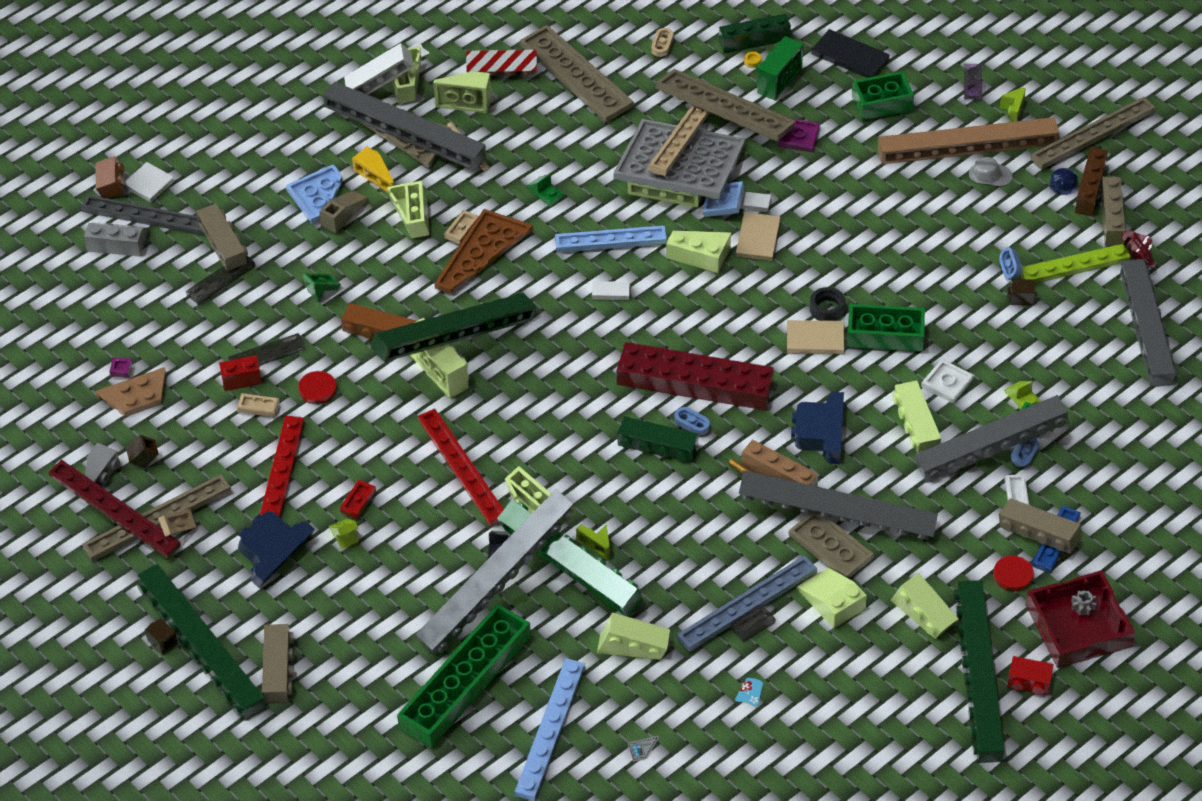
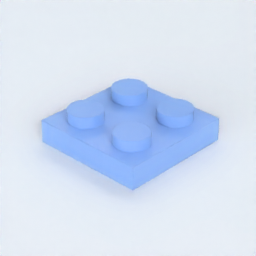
(728, 203)

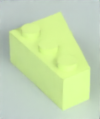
(412, 207)

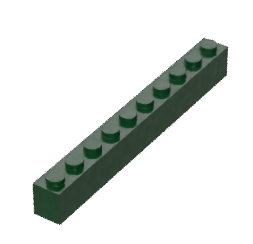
(453, 327)
(201, 642)
(980, 672)

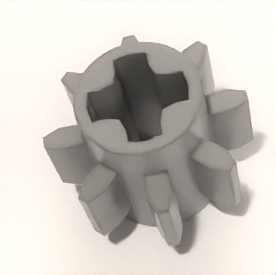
(1083, 603)

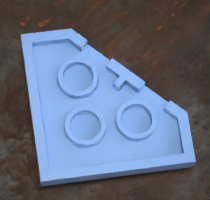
(315, 191)

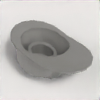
(990, 172)

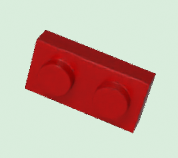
(357, 499)

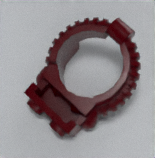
(1140, 246)

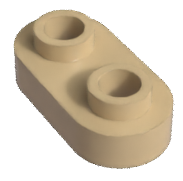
(662, 42)

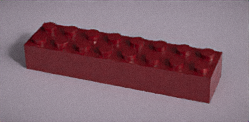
(695, 376)

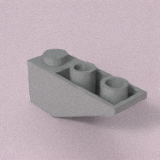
(101, 464)

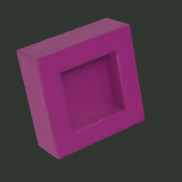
(121, 367)

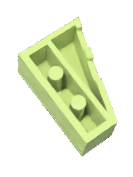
(406, 84)
(699, 249)
(526, 489)
(924, 606)
(633, 638)

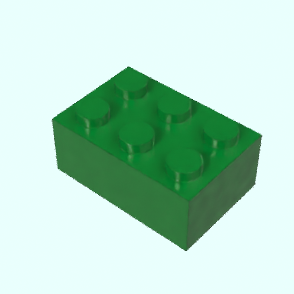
(779, 68)
(882, 95)

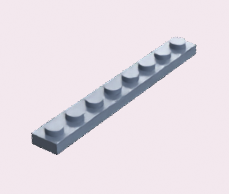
(746, 603)

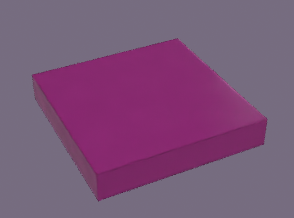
(801, 137)

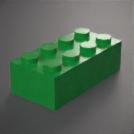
(886, 327)

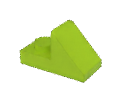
(1013, 103)
(1021, 393)
(345, 532)
(595, 542)

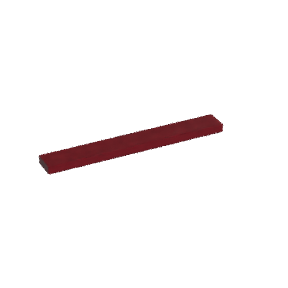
(114, 508)

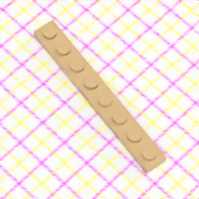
(678, 140)

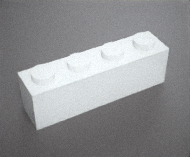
(380, 70)

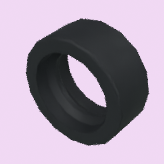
(827, 293)

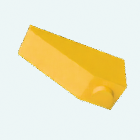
(372, 167)

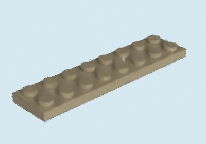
(577, 73)
(725, 104)

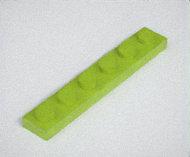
(1076, 264)

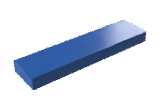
(1047, 555)

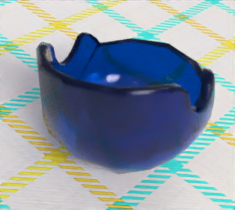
(1063, 181)

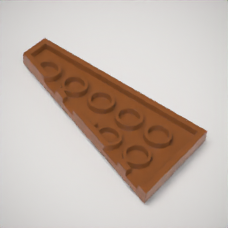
(484, 243)

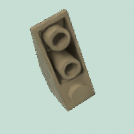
(340, 210)

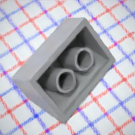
(115, 238)

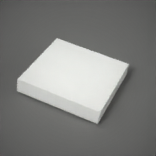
(149, 182)
(947, 381)

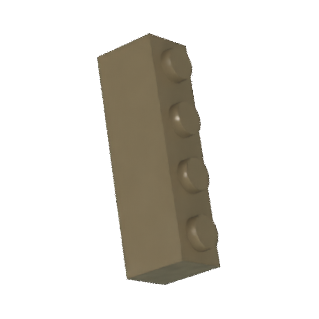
(1112, 210)
(221, 237)
(1040, 525)
(276, 663)

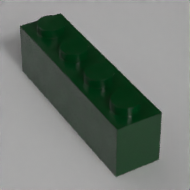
(754, 33)
(657, 439)

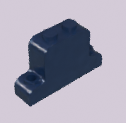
(820, 426)
(271, 544)

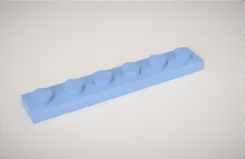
(610, 239)

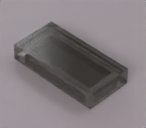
(753, 624)

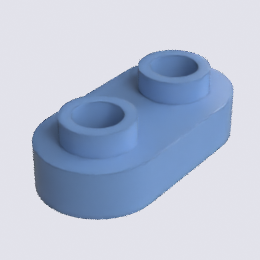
(1010, 263)
(693, 420)
(1023, 453)

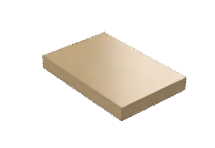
(758, 236)
(815, 337)

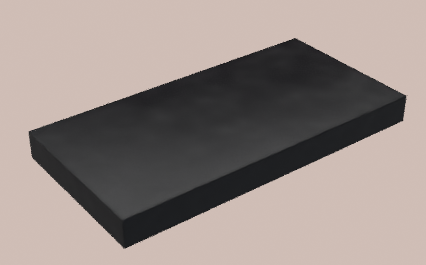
(850, 54)

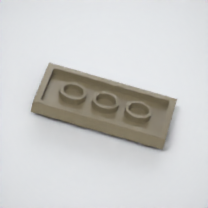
(831, 544)

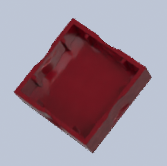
(1075, 636)

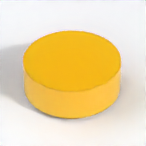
(752, 59)

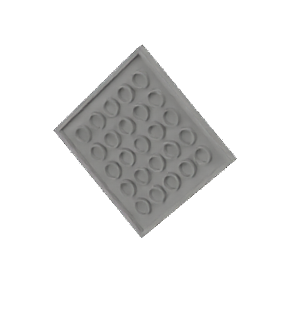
(699, 170)

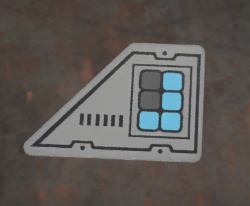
(641, 748)

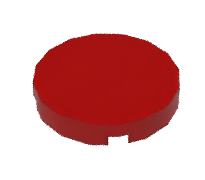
(317, 387)
(1013, 573)

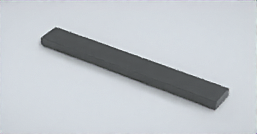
(142, 214)

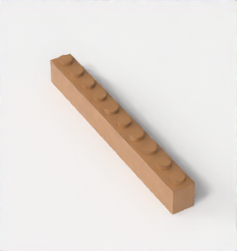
(967, 140)

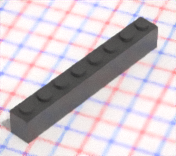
(1147, 323)
(992, 438)

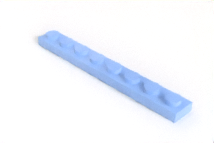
(549, 729)

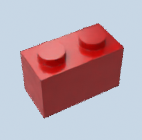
(240, 373)
(1030, 675)

